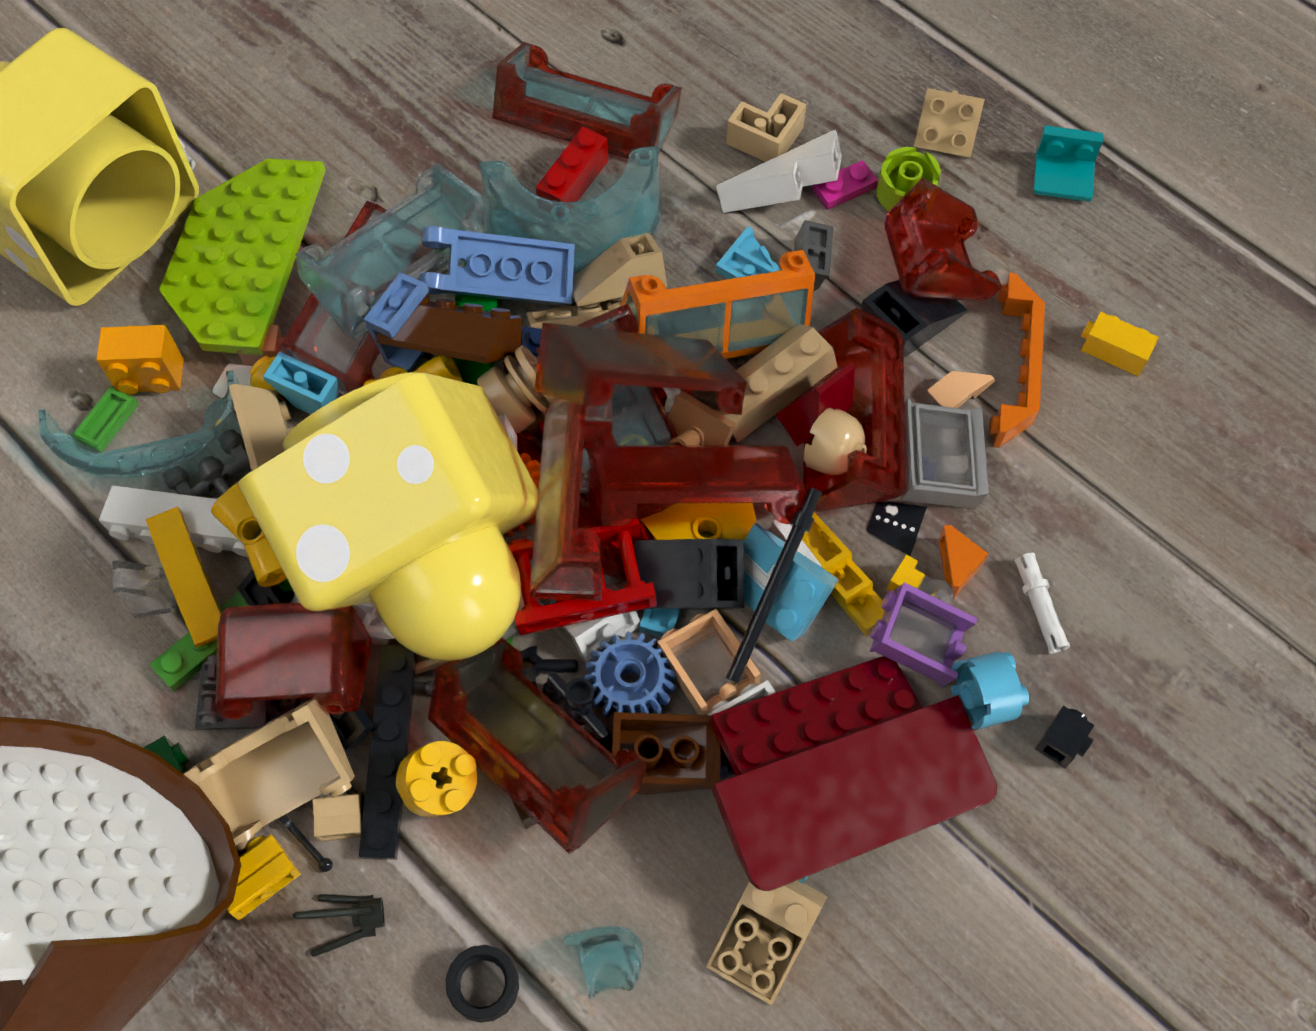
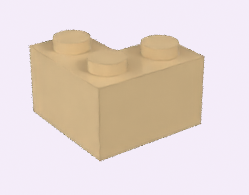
(766, 133)

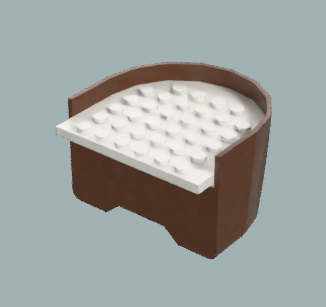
(103, 875)

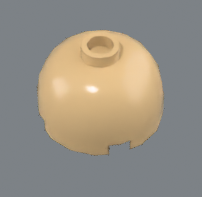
(834, 438)

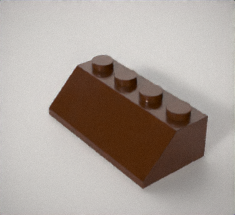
(459, 331)

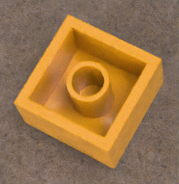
(140, 359)

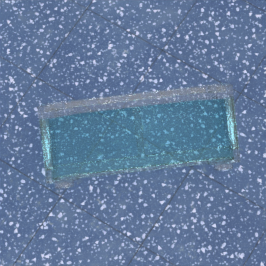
(363, 265)

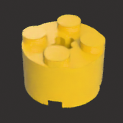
(455, 770)

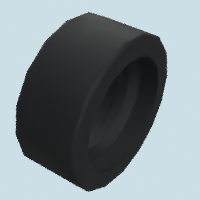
(455, 974)

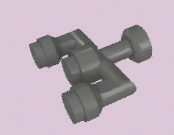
(211, 469)

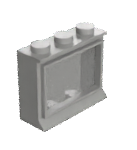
(945, 456)

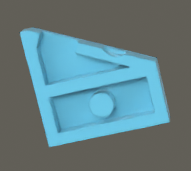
(746, 258)

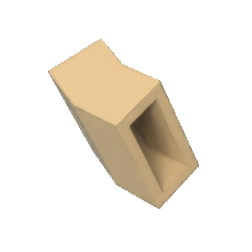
(338, 817)

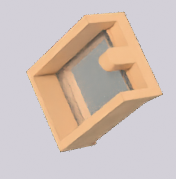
(702, 658)

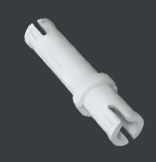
(1045, 612)

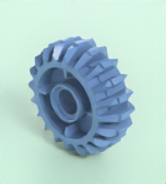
(630, 657)

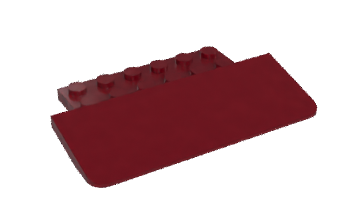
(842, 771)

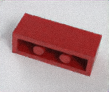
(575, 168)

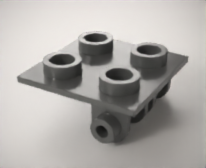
(207, 714)

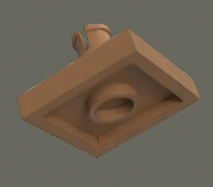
(698, 423)

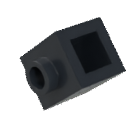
(1066, 737)

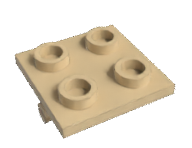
(949, 122)

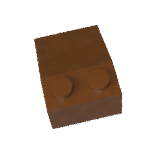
(676, 747)

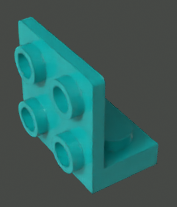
(1066, 163)

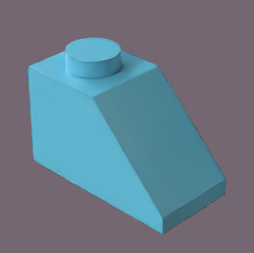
(301, 383)

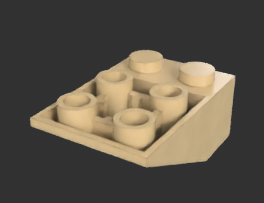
(609, 272)
(766, 937)

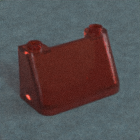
(929, 249)
(290, 655)

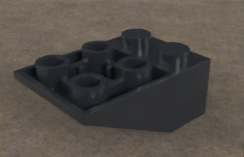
(912, 316)
(693, 572)

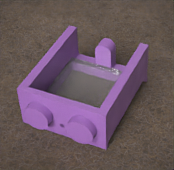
(921, 633)

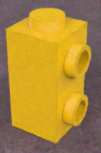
(1118, 343)

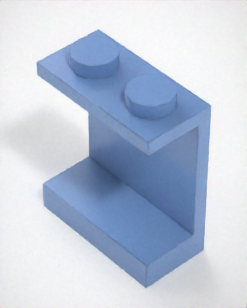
(391, 313)

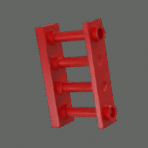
(633, 597)

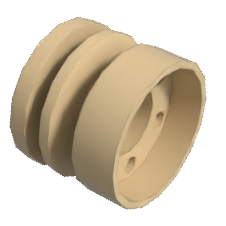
(514, 392)

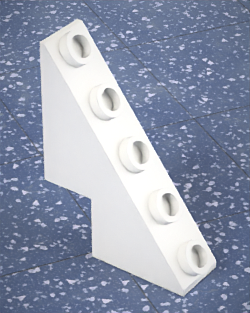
(783, 176)

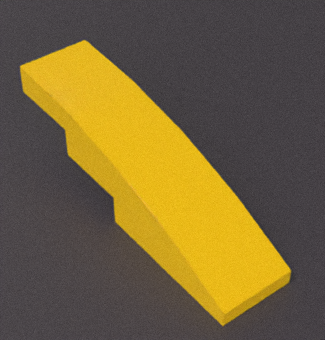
(186, 575)
(854, 588)

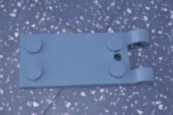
(502, 267)

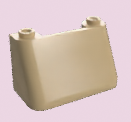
(274, 770)

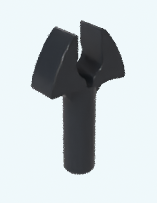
(545, 665)

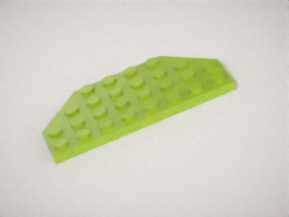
(241, 253)

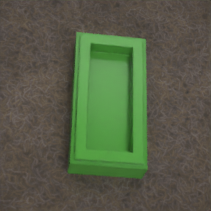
(105, 419)

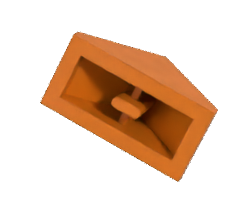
(959, 558)

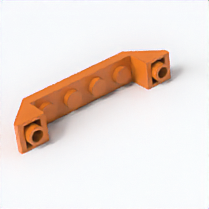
(1022, 302)

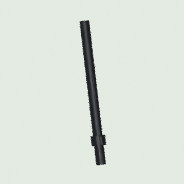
(800, 523)

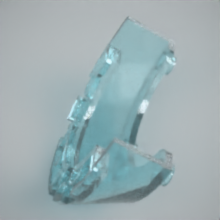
(593, 224)

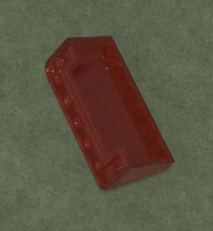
(879, 407)

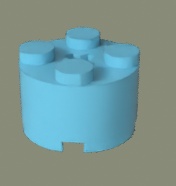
(989, 689)

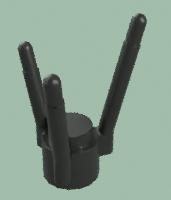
(365, 912)

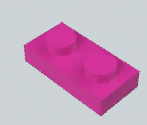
(850, 184)

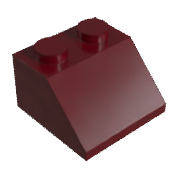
(832, 392)

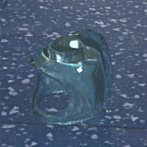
(608, 957)

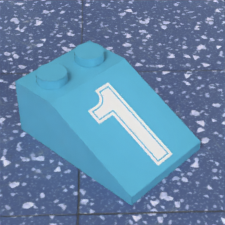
(801, 592)

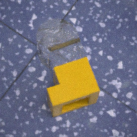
(907, 573)

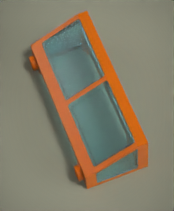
(733, 314)

